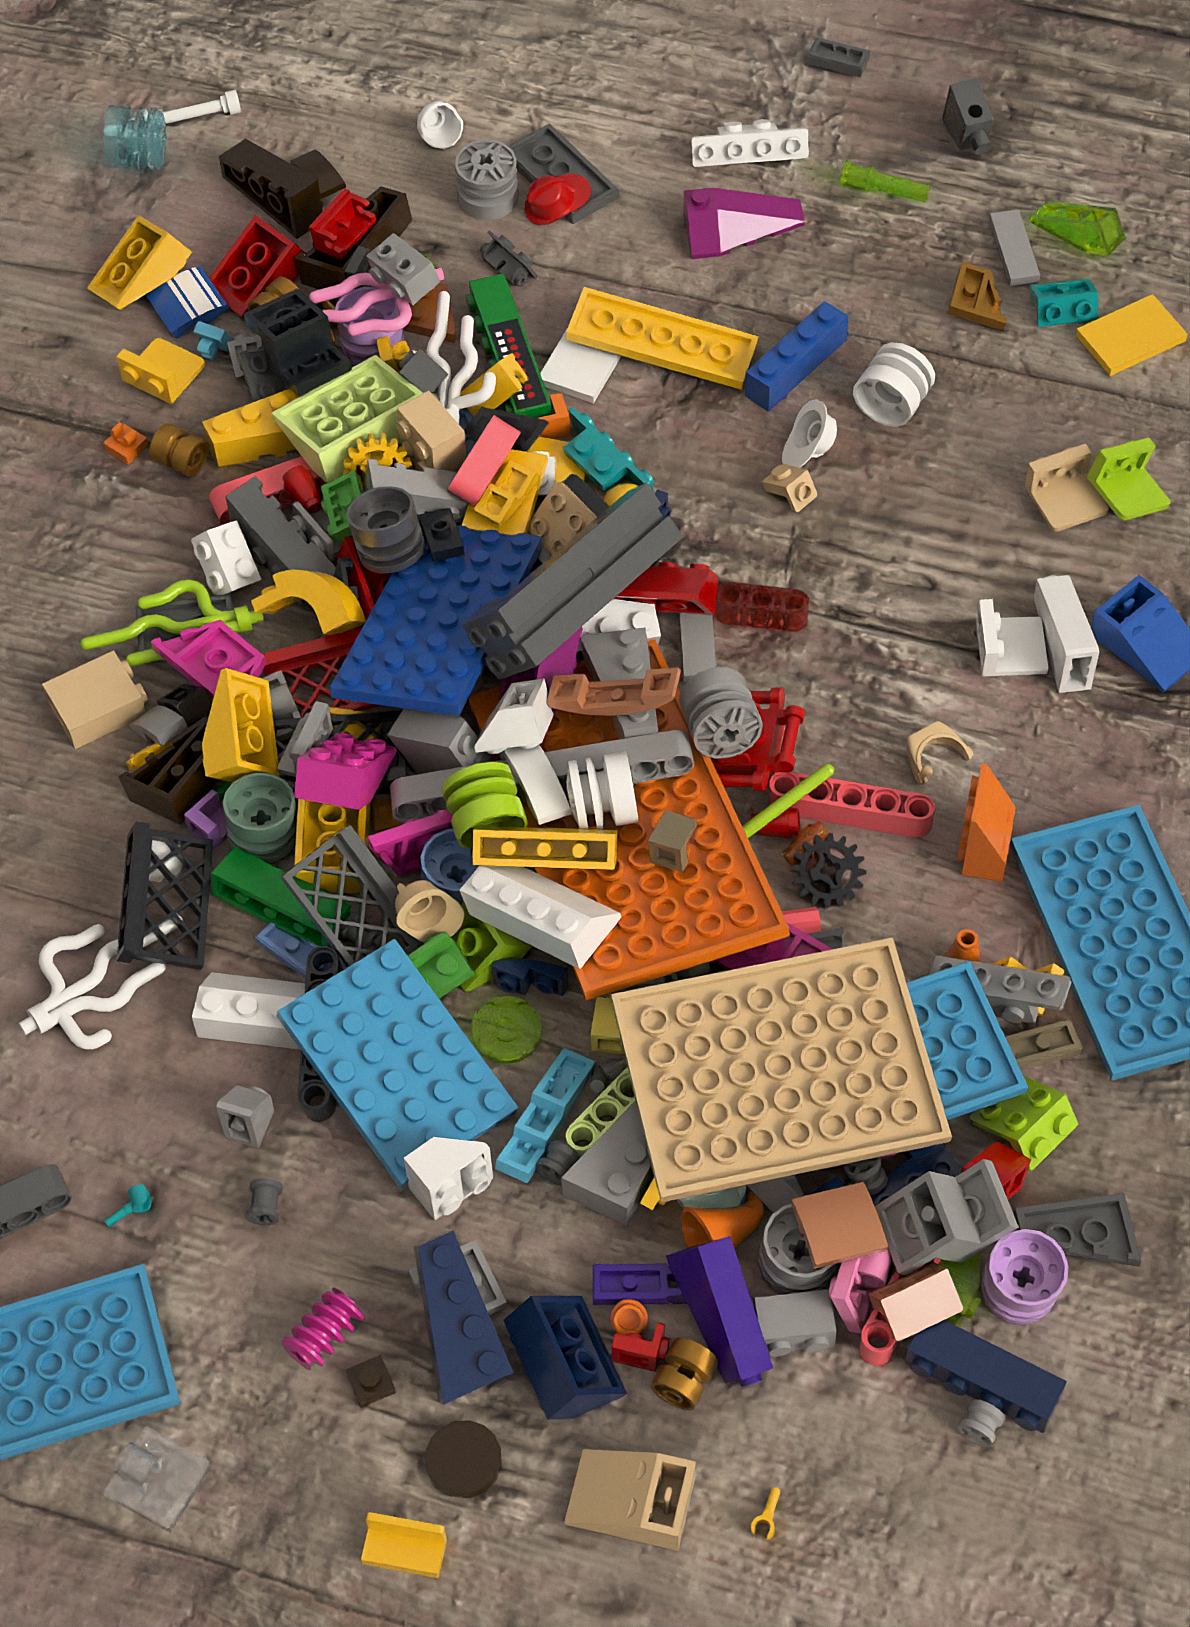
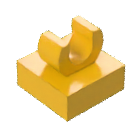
(392, 353)

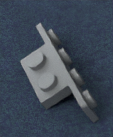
(1014, 991)

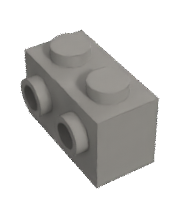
(402, 269)

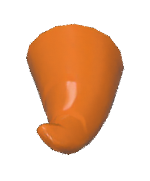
(710, 1224)

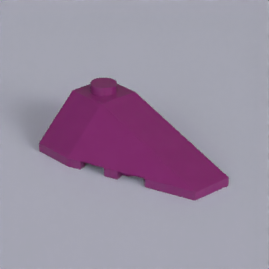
(728, 218)

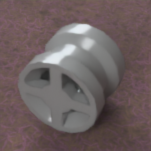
(981, 1423)

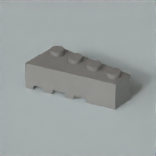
(621, 657)

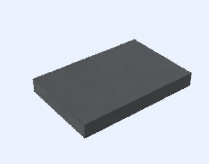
(178, 611)

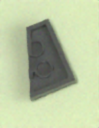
(1086, 1227)

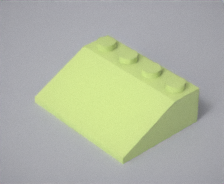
(343, 410)

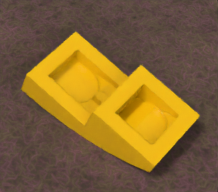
(507, 494)

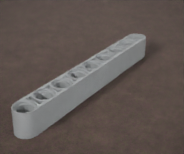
(649, 759)

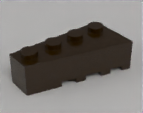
(273, 185)

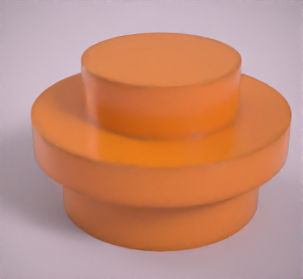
(629, 1317)

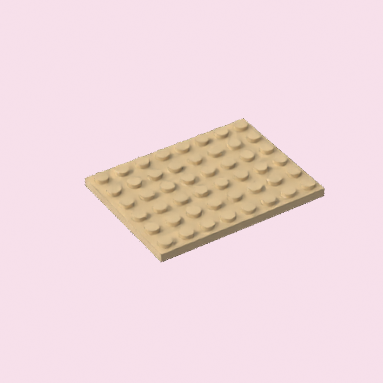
(778, 1069)

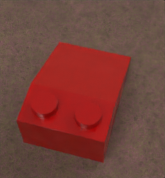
(253, 264)

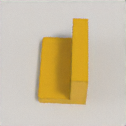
(404, 1545)

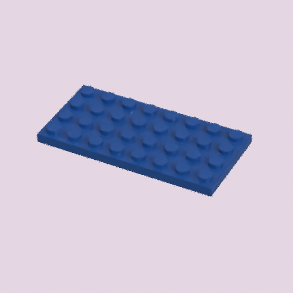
(414, 638)

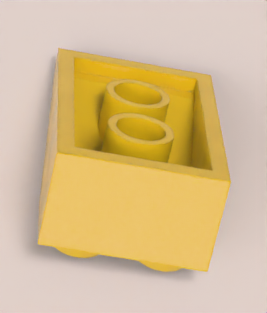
(139, 264)
(240, 729)

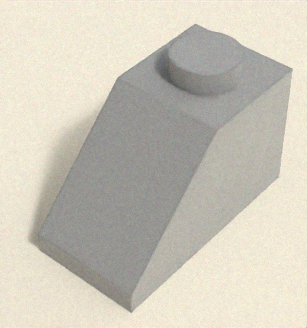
(245, 1114)

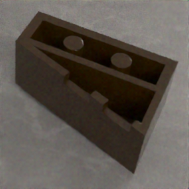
(173, 778)

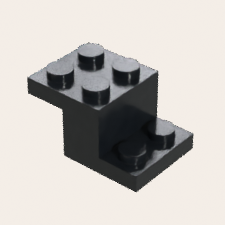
(297, 342)

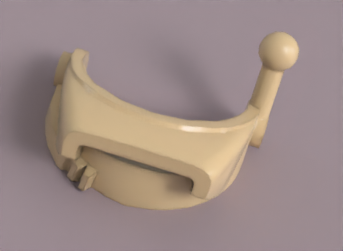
(932, 734)

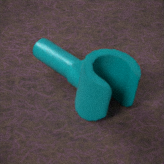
(139, 1202)

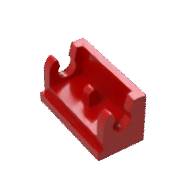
(341, 224)
(1009, 1165)

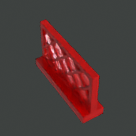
(311, 655)

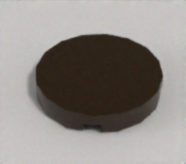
(463, 1459)

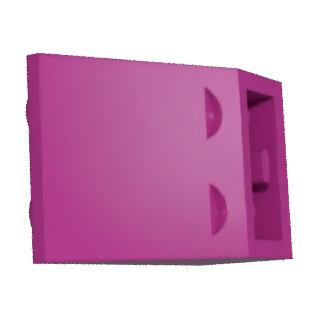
(343, 771)

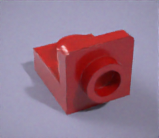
(638, 1352)

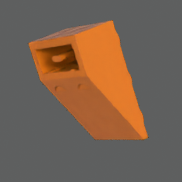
(986, 828)

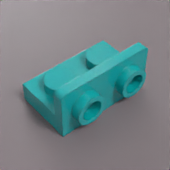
(1065, 302)

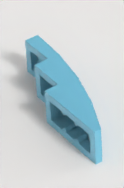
(545, 1115)

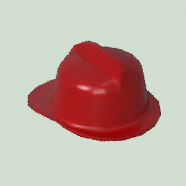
(555, 197)

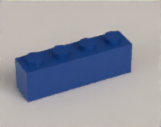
(796, 356)

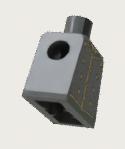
(968, 116)

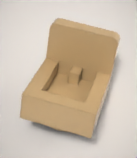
(792, 483)

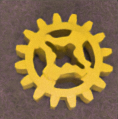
(377, 450)

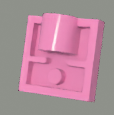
(854, 1283)

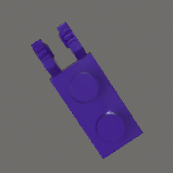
(634, 1281)

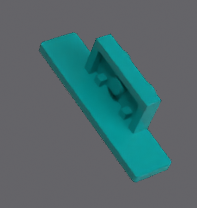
(599, 457)

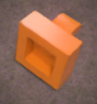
(125, 443)

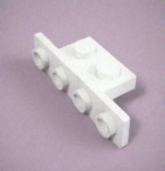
(749, 143)

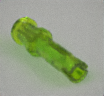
(871, 179)

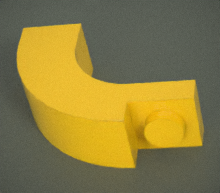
(329, 597)

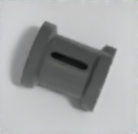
(370, 938)
(264, 1201)

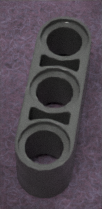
(32, 1198)

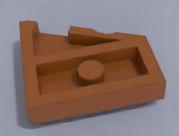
(424, 315)

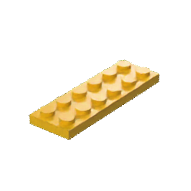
(662, 338)

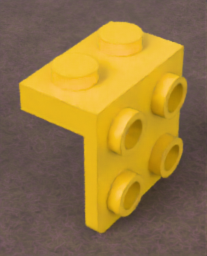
(160, 370)

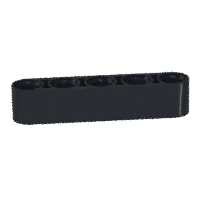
(310, 1083)

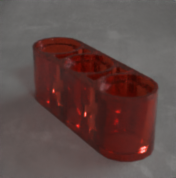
(761, 606)

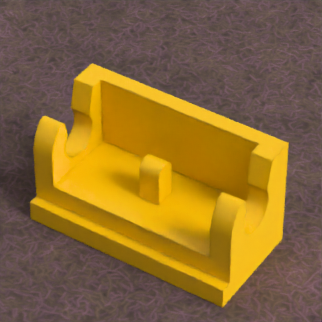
(505, 385)

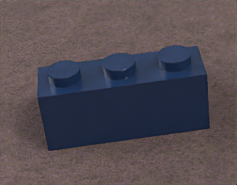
(563, 1355)

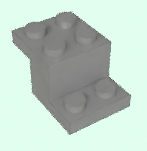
(945, 1217)

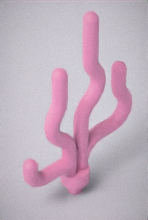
(363, 303)

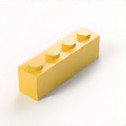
(545, 847)

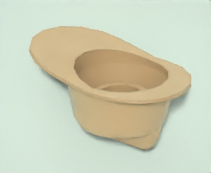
(426, 910)

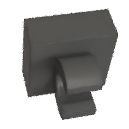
(359, 263)

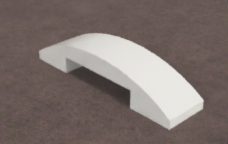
(538, 782)

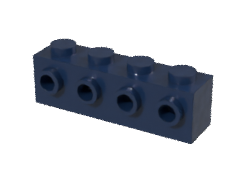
(986, 1373)

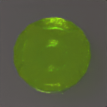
(506, 1030)

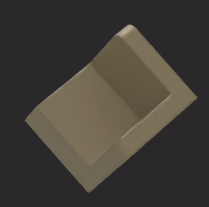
(669, 841)

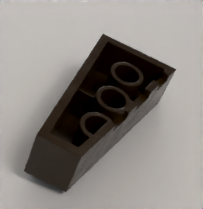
(392, 216)

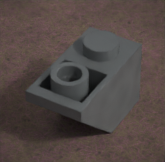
(422, 371)

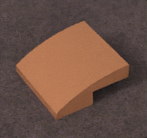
(839, 1225)

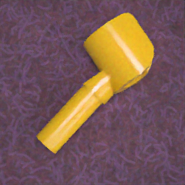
(768, 1513)

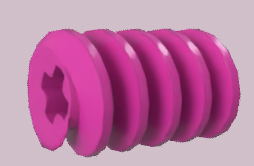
(322, 1328)

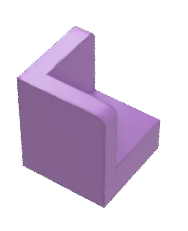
(207, 819)

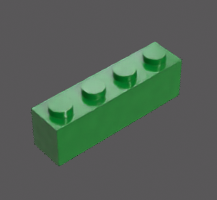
(259, 891)

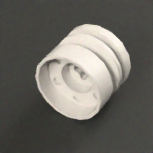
(894, 384)
(602, 791)

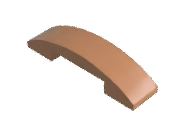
(616, 697)

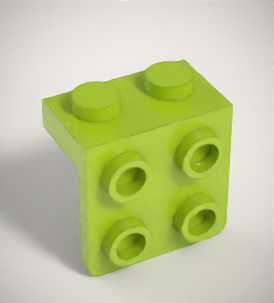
(1124, 482)
(1031, 1121)

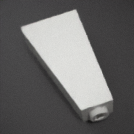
(1066, 633)

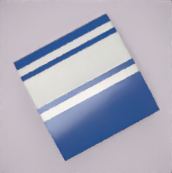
(187, 300)

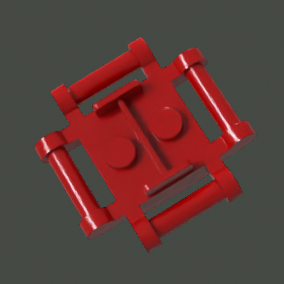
(763, 759)

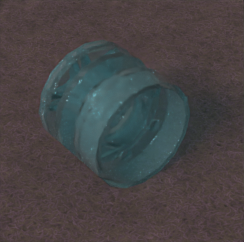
(134, 137)

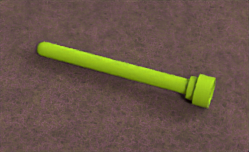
(788, 799)

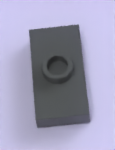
(838, 57)

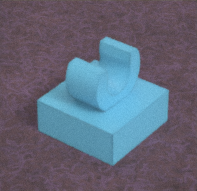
(211, 340)

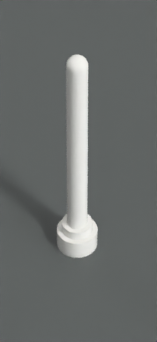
(226, 103)

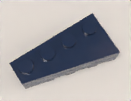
(459, 1328)

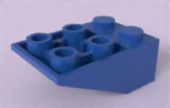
(1145, 633)

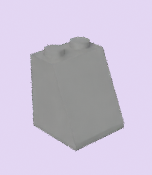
(435, 741)

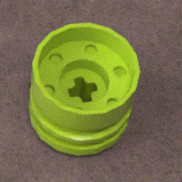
(482, 797)

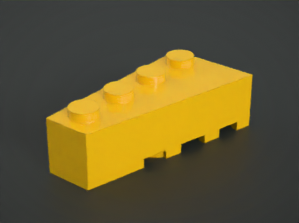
(248, 431)

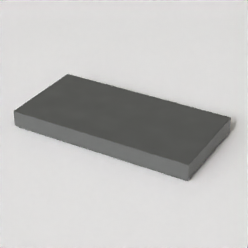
(551, 154)

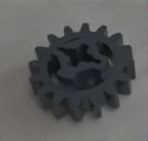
(823, 855)

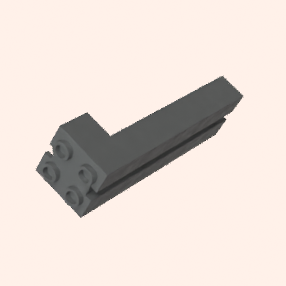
(572, 584)

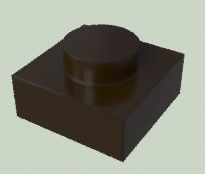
(370, 1381)

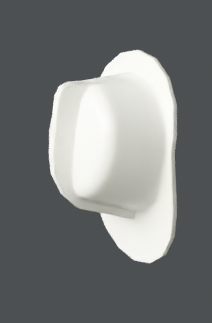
(811, 434)

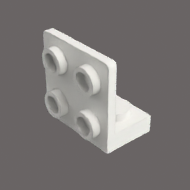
(1009, 644)

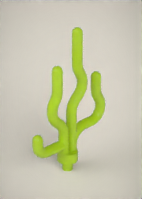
(238, 620)

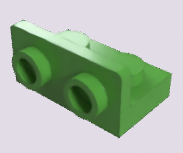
(337, 497)
(442, 963)

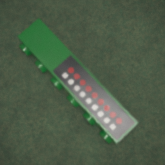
(504, 334)

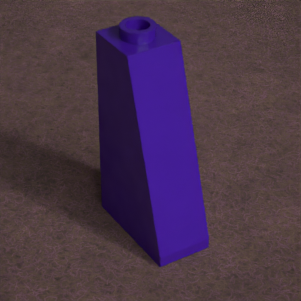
(722, 1308)

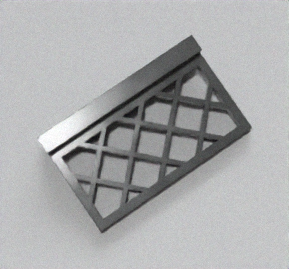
(373, 882)

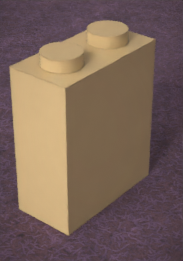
(95, 698)

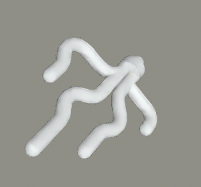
(449, 390)
(66, 1001)

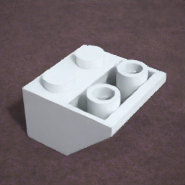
(517, 719)
(448, 1172)

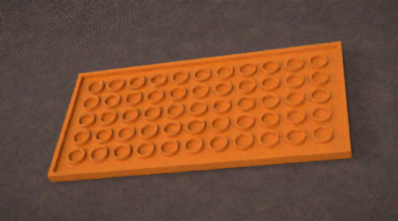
(666, 915)

